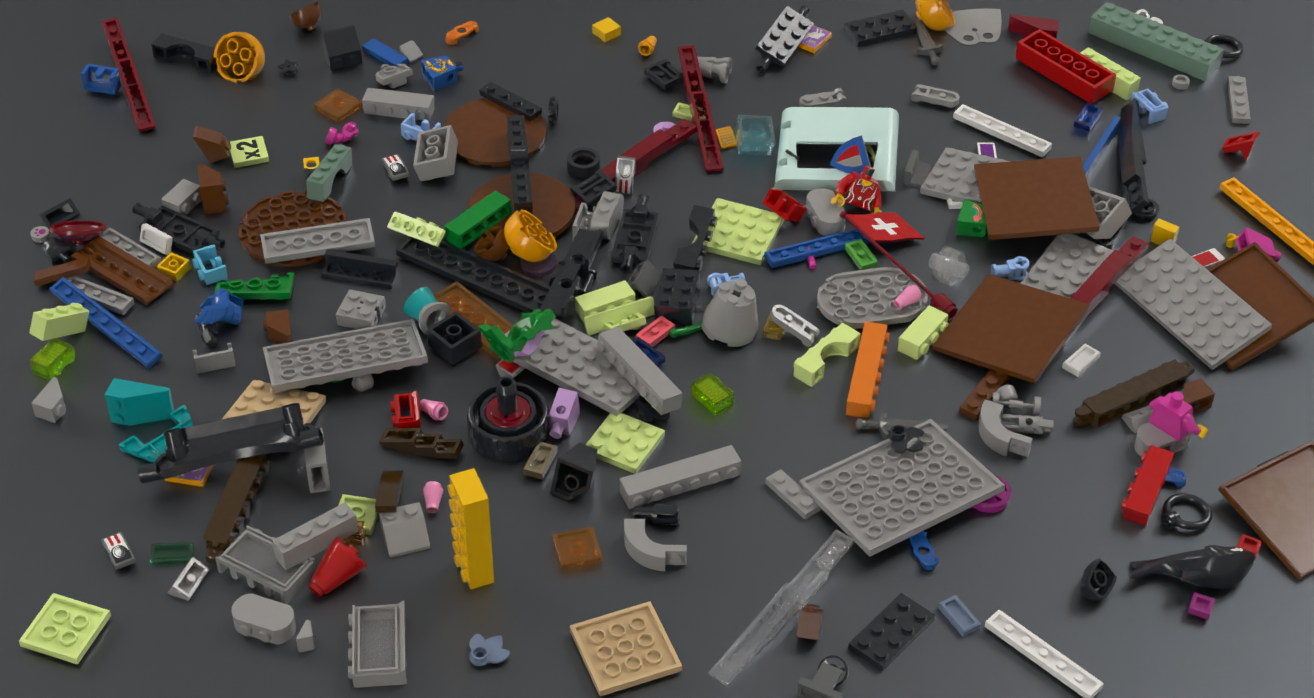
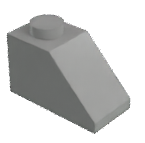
(49, 403)

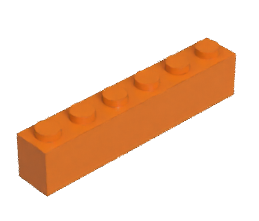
(866, 370)

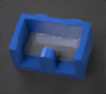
(101, 79)

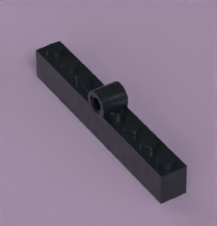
(519, 163)

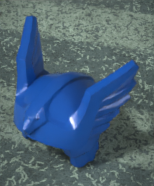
(221, 308)

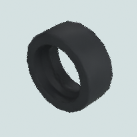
(581, 154)

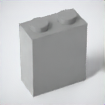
(317, 468)

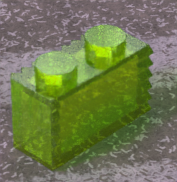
(52, 358)
(712, 393)

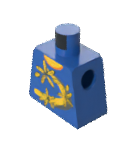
(440, 71)

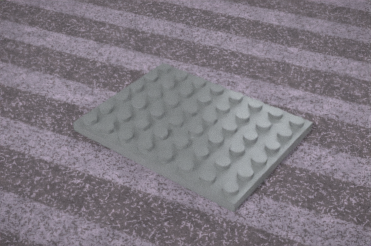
(892, 495)

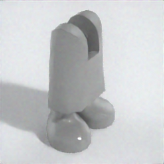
(712, 65)

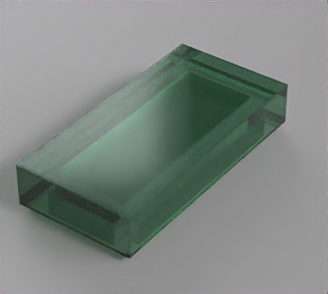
(171, 553)

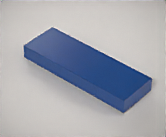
(384, 53)

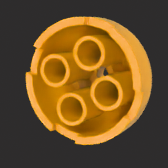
(935, 14)
(242, 53)
(528, 237)

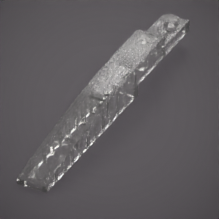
(781, 609)

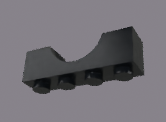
(171, 47)
(701, 223)

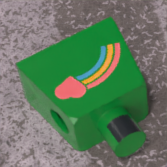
(971, 220)

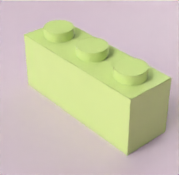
(604, 299)
(59, 321)
(923, 332)

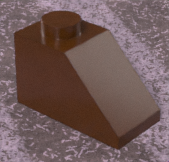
(212, 143)
(278, 326)
(1198, 395)

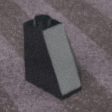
(574, 472)

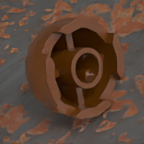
(307, 16)
(493, 246)

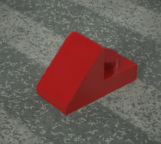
(1244, 143)

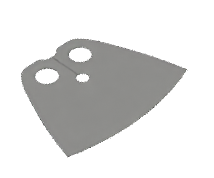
(982, 19)

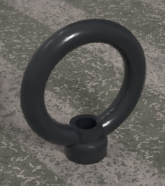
(1221, 37)
(1172, 519)

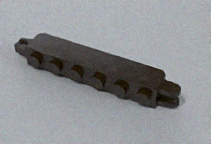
(1133, 394)
(234, 504)

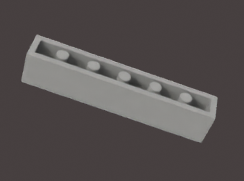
(639, 370)
(680, 476)

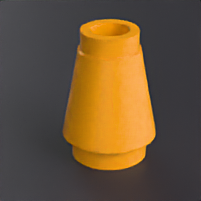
(647, 46)

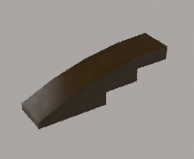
(415, 442)
(389, 491)

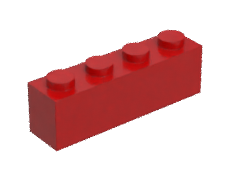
(1147, 485)

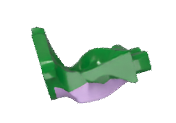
(523, 336)

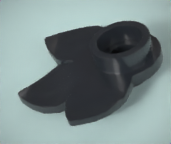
(647, 412)
(905, 439)

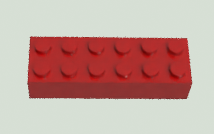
(1065, 66)

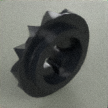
(553, 110)
(1149, 211)

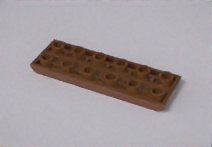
(124, 270)

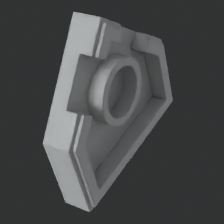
(393, 75)

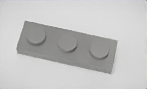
(792, 494)

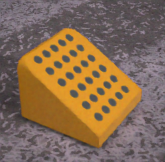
(725, 137)

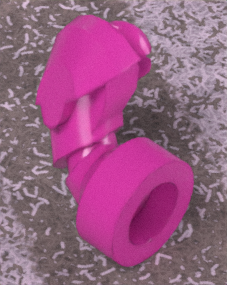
(349, 132)

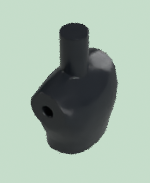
(57, 249)

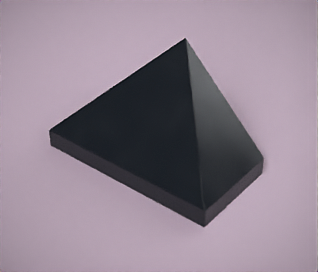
(59, 213)

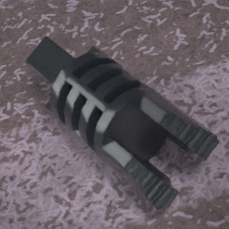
(209, 333)

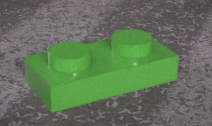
(861, 255)

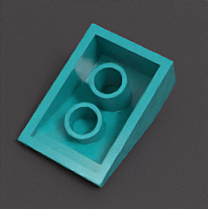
(137, 402)

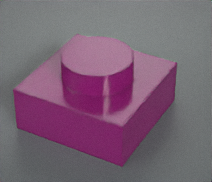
(1201, 605)

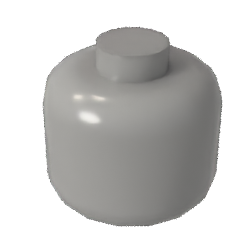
(363, 383)
(1007, 393)

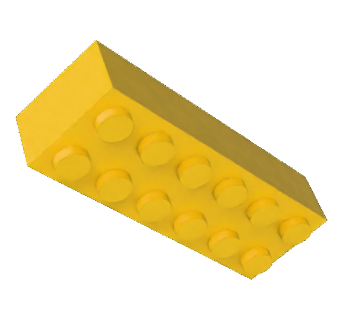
(471, 528)

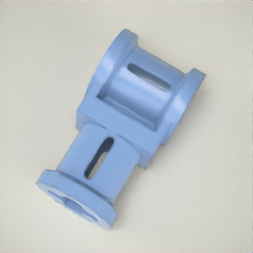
(1012, 269)
(711, 281)

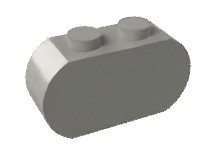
(823, 213)
(607, 214)
(1151, 435)
(263, 619)

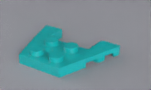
(156, 447)

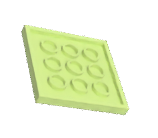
(743, 231)

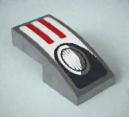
(395, 167)
(625, 175)
(118, 550)

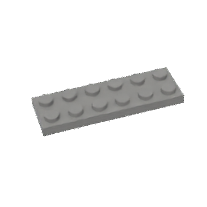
(316, 240)

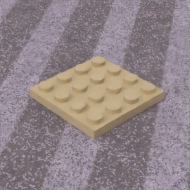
(261, 397)
(625, 648)

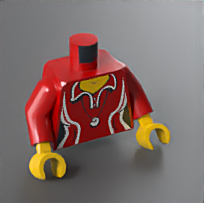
(859, 190)

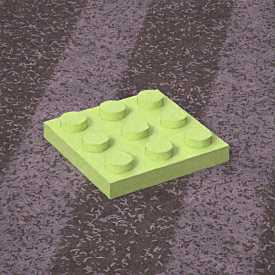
(625, 441)
(65, 628)

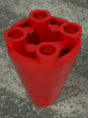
(336, 568)

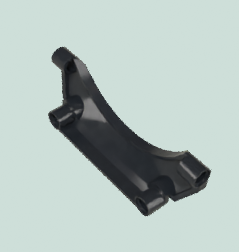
(232, 439)

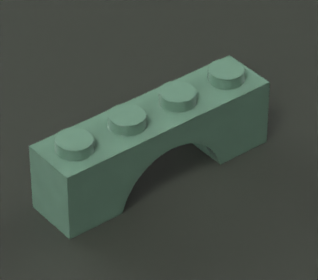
(321, 180)

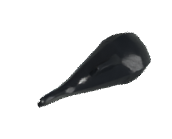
(1209, 567)

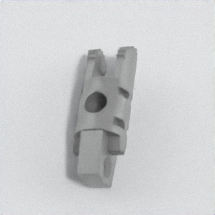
(1035, 424)

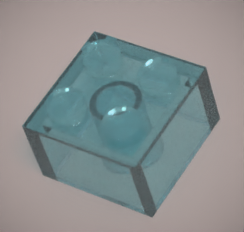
(754, 135)

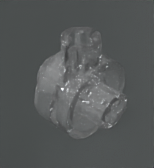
(948, 266)

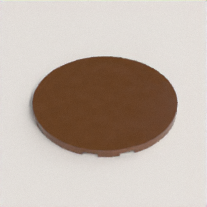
(483, 133)
(551, 201)
(285, 213)

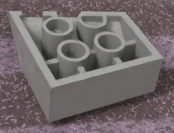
(1110, 212)

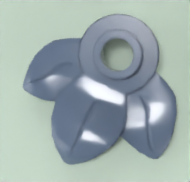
(487, 650)

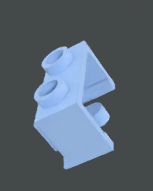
(1149, 101)
(410, 130)

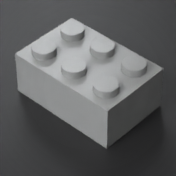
(435, 153)

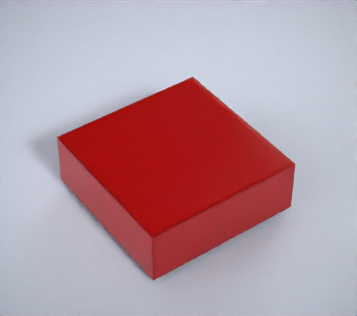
(1250, 543)

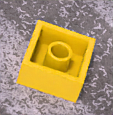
(606, 29)
(1164, 231)
(174, 266)

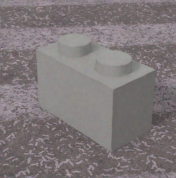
(183, 197)

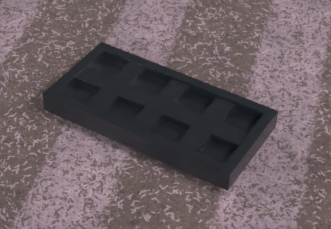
(880, 28)
(891, 632)

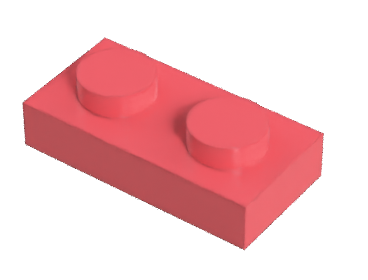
(656, 331)

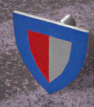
(851, 156)

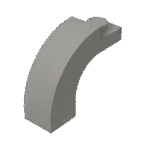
(997, 436)
(646, 551)

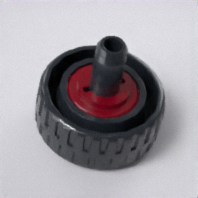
(508, 420)

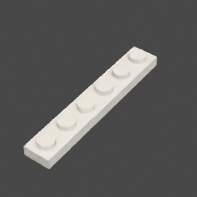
(1002, 130)
(1044, 655)

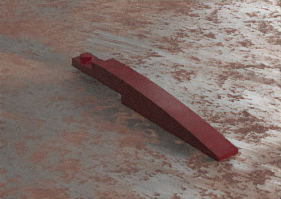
(128, 75)
(697, 98)
(650, 149)
(1108, 272)

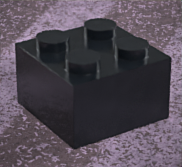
(454, 338)

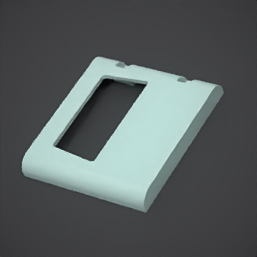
(836, 126)

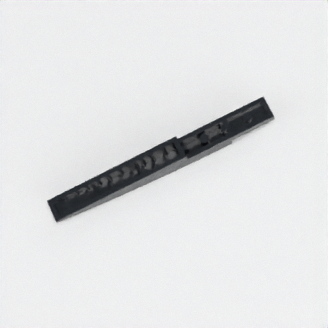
(1132, 156)

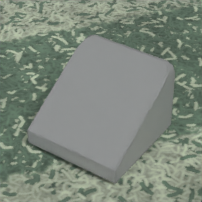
(411, 51)
(305, 638)

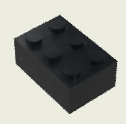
(678, 295)

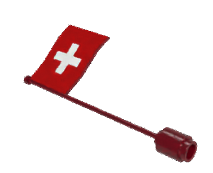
(893, 228)

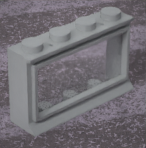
(254, 557)
(377, 645)

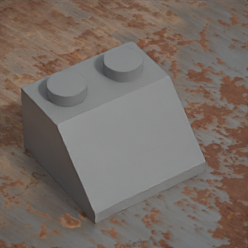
(405, 530)

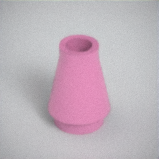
(909, 296)
(434, 409)
(432, 494)

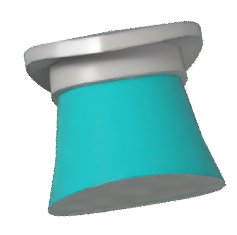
(425, 308)

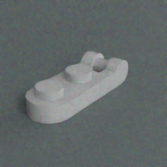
(935, 96)
(825, 99)
(794, 324)

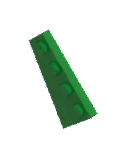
(265, 289)

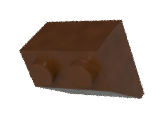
(212, 190)

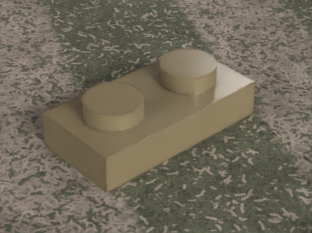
(540, 460)

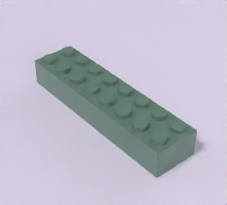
(1156, 41)

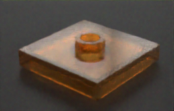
(338, 105)
(577, 548)

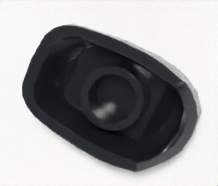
(1097, 580)

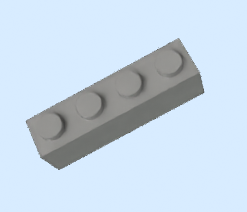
(398, 104)
(315, 536)

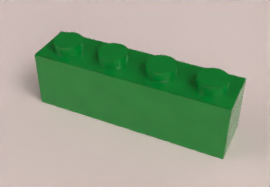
(477, 219)

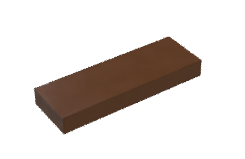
(64, 270)

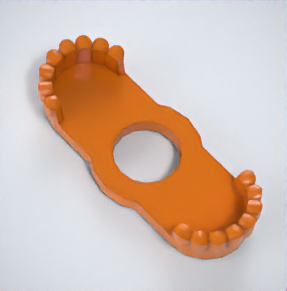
(454, 35)

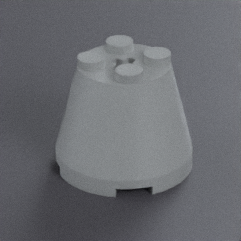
(732, 314)

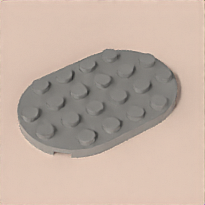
(868, 297)

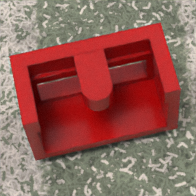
(784, 205)
(403, 401)

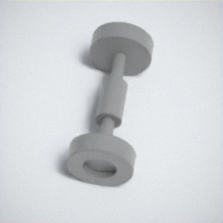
(1019, 404)

